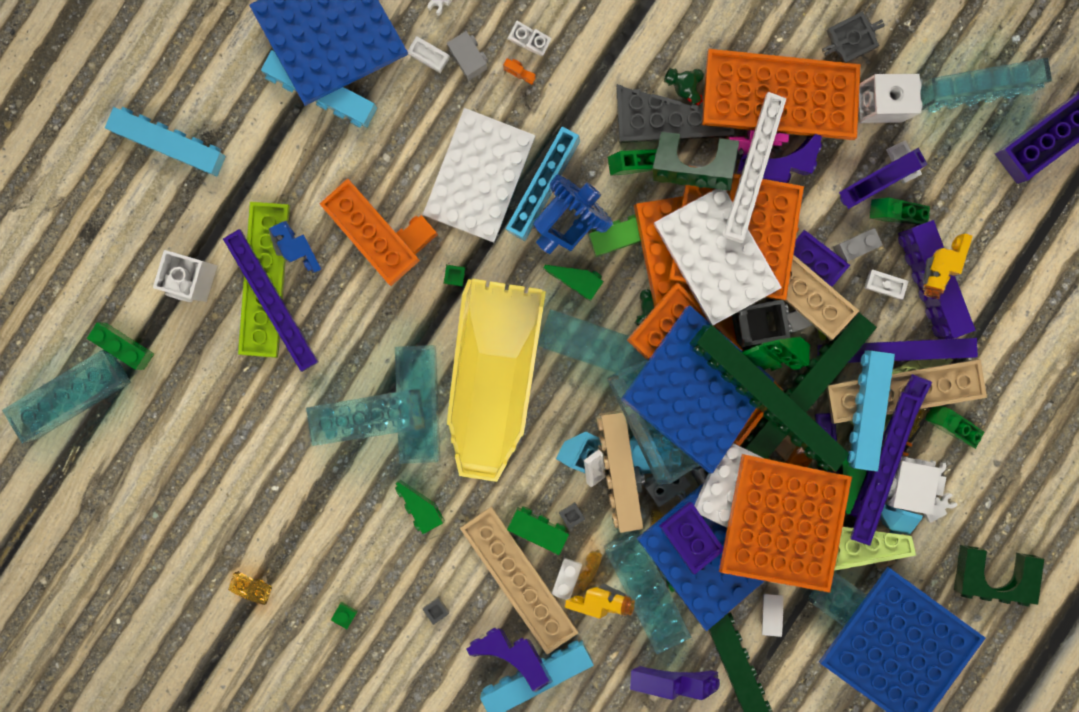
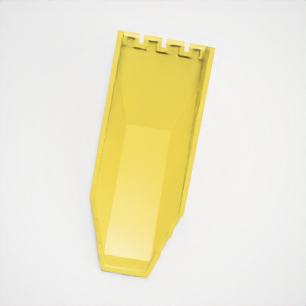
(492, 374)

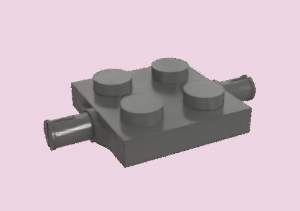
(853, 37)

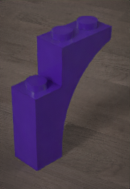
(800, 161)
(882, 178)
(521, 656)
(673, 684)

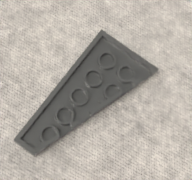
(647, 115)

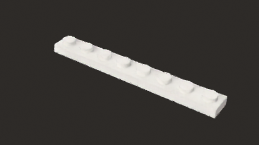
(754, 167)

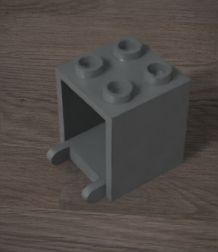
(752, 324)

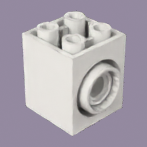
(889, 98)
(184, 277)
(914, 486)

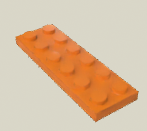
(369, 232)

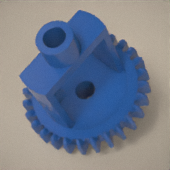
(584, 203)

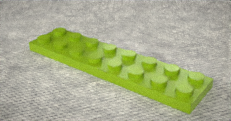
(257, 332)

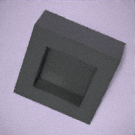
(640, 480)
(572, 515)
(435, 610)

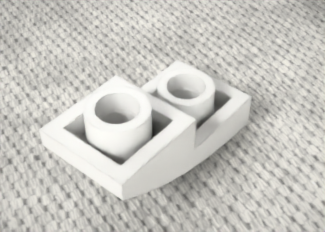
(529, 39)
(772, 615)

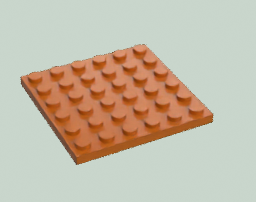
(771, 226)
(785, 523)

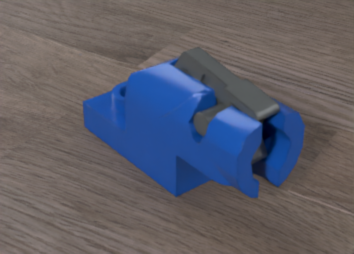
(292, 248)

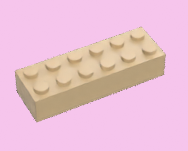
(621, 471)

